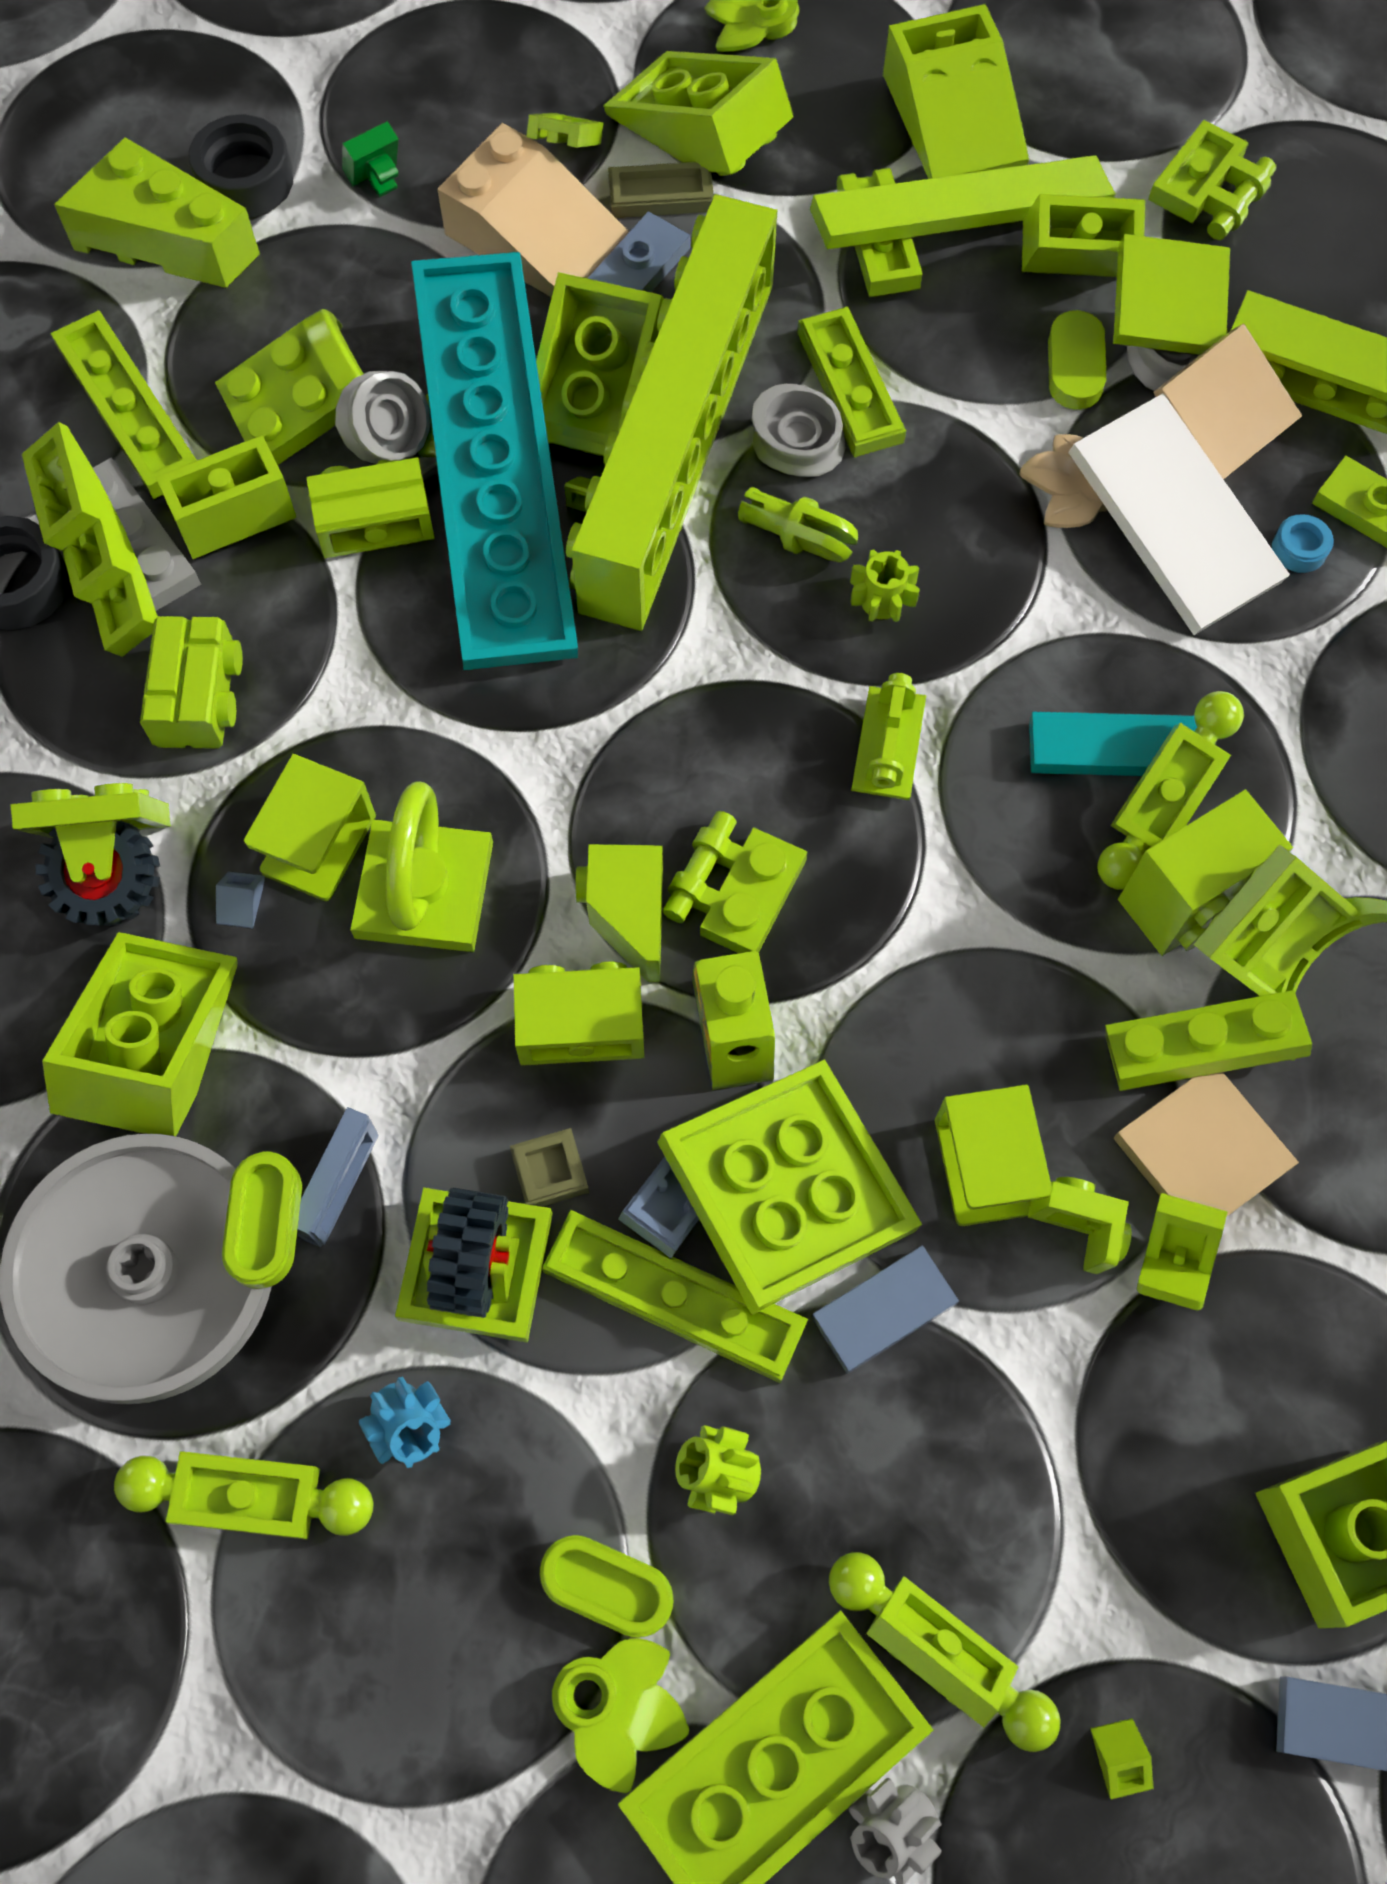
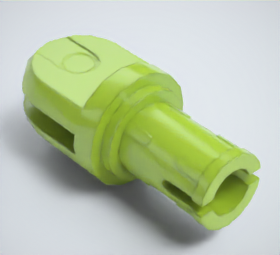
(800, 525)

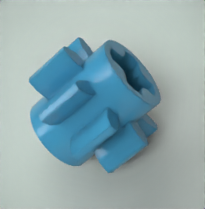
(404, 1422)

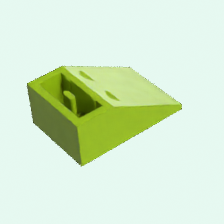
(955, 92)

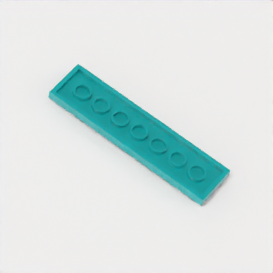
(493, 462)

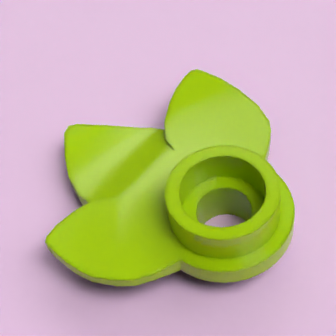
(752, 21)
(630, 1715)

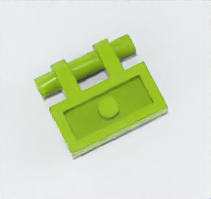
(1199, 170)
(751, 893)

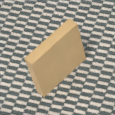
(1231, 400)
(1206, 1145)

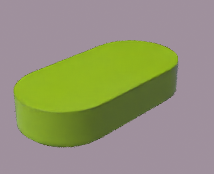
(1077, 359)
(262, 1220)
(606, 1586)

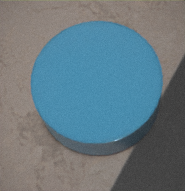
(1302, 543)

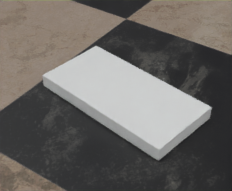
(1178, 513)

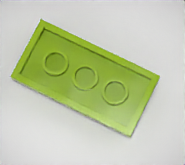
(777, 1763)

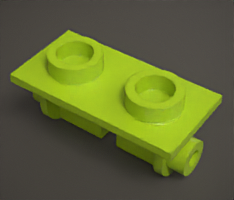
(889, 739)

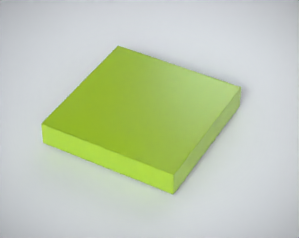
(1170, 294)

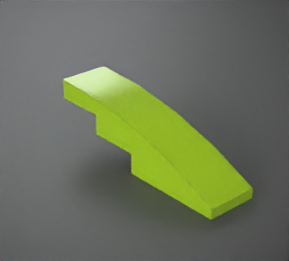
(84, 525)

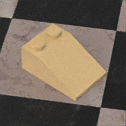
(525, 201)

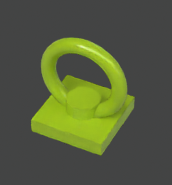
(421, 878)

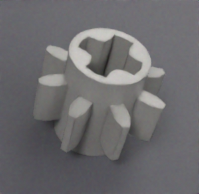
(894, 1831)

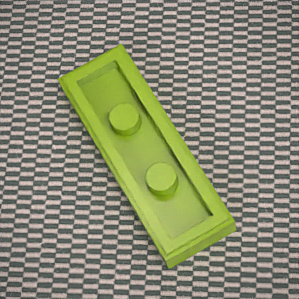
(851, 381)

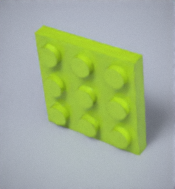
(788, 1185)

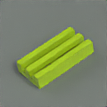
(565, 128)

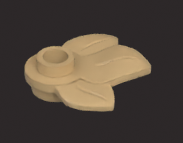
(1056, 473)

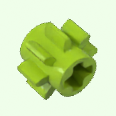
(884, 585)
(718, 1470)

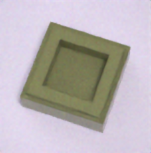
(549, 1168)

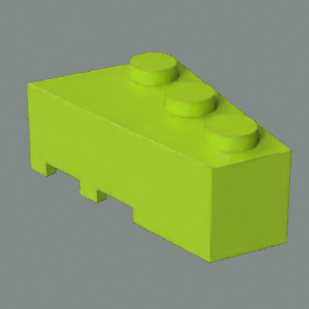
(159, 216)

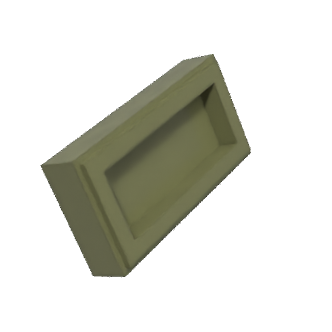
(659, 189)

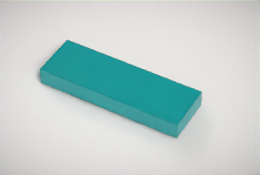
(1098, 741)

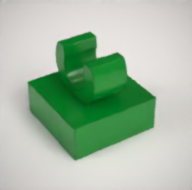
(372, 158)

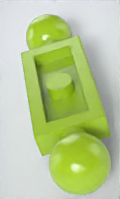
(1171, 786)
(243, 1495)
(944, 1652)

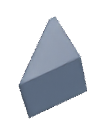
(238, 899)

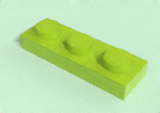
(1208, 1040)

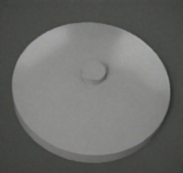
(122, 1271)

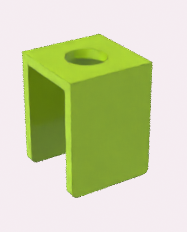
(311, 827)
(992, 1154)

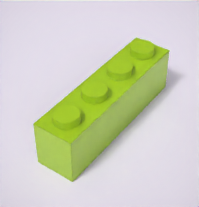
(1321, 359)

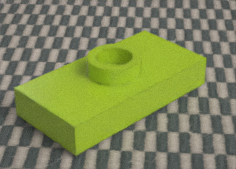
(1356, 498)

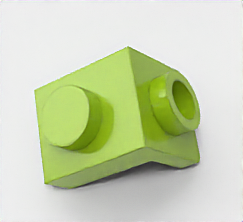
(1083, 1210)
(1181, 1251)

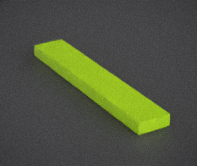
(950, 201)

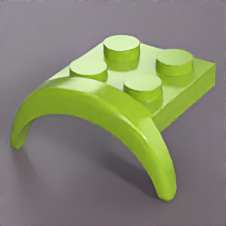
(291, 385)
(1282, 924)

